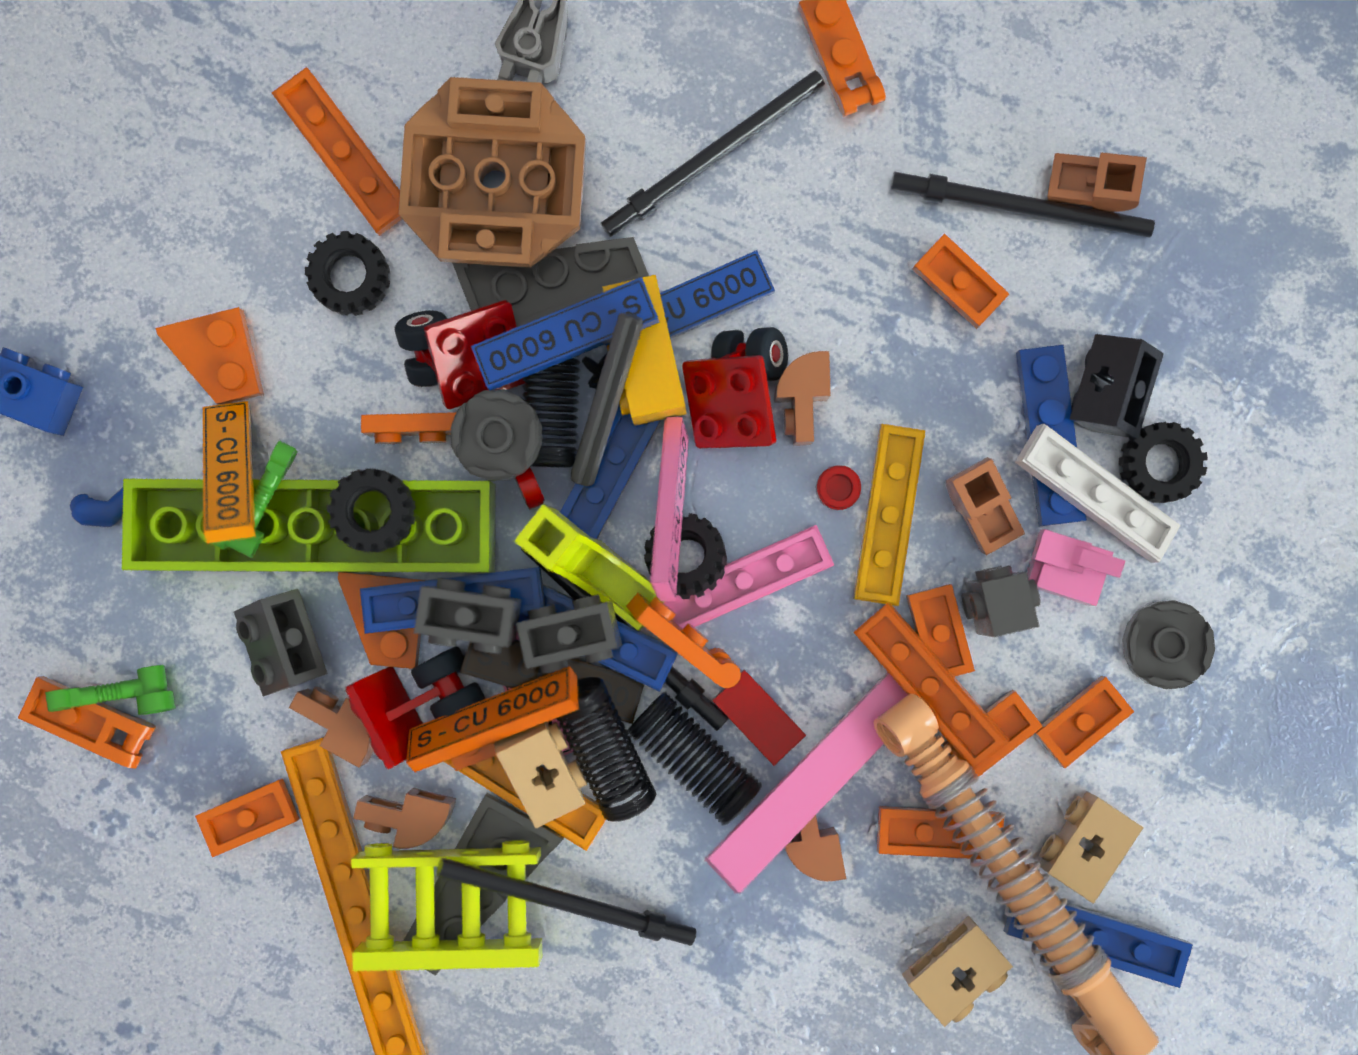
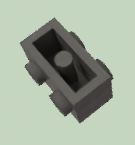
(1001, 601)
(454, 614)
(553, 638)
(279, 642)

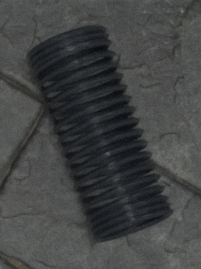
(556, 455)
(586, 705)
(735, 798)

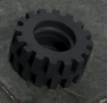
(328, 254)
(1189, 458)
(343, 503)
(714, 557)

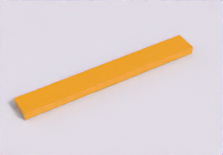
(347, 891)

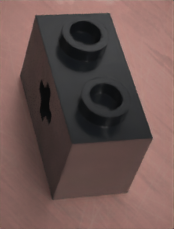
(1116, 385)

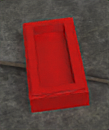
(759, 718)

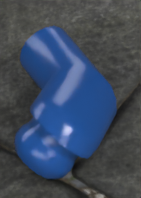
(97, 512)

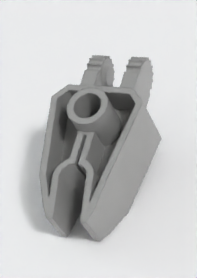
(533, 41)

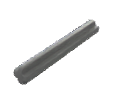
(606, 398)

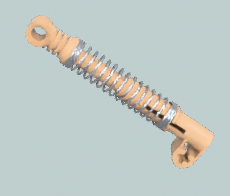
(1080, 969)

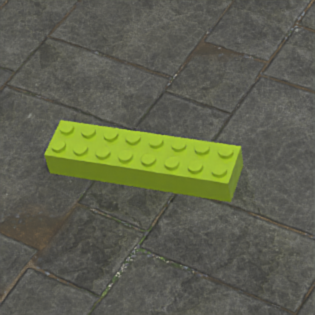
(449, 532)

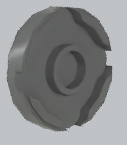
(496, 435)
(1168, 644)

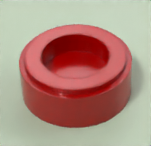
(838, 487)
(529, 489)

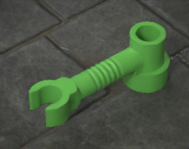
(275, 471)
(149, 689)

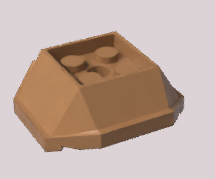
(483, 129)

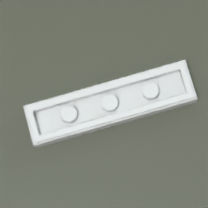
(1097, 493)

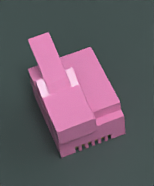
(1071, 567)

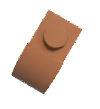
(1104, 183)
(801, 384)
(985, 505)
(345, 732)
(415, 820)
(817, 852)

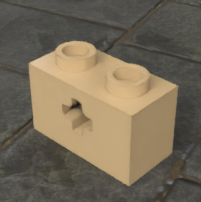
(547, 792)
(1111, 838)
(942, 991)

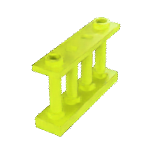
(426, 948)

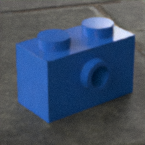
(36, 396)

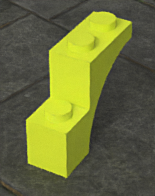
(584, 561)

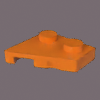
(217, 354)
(385, 648)

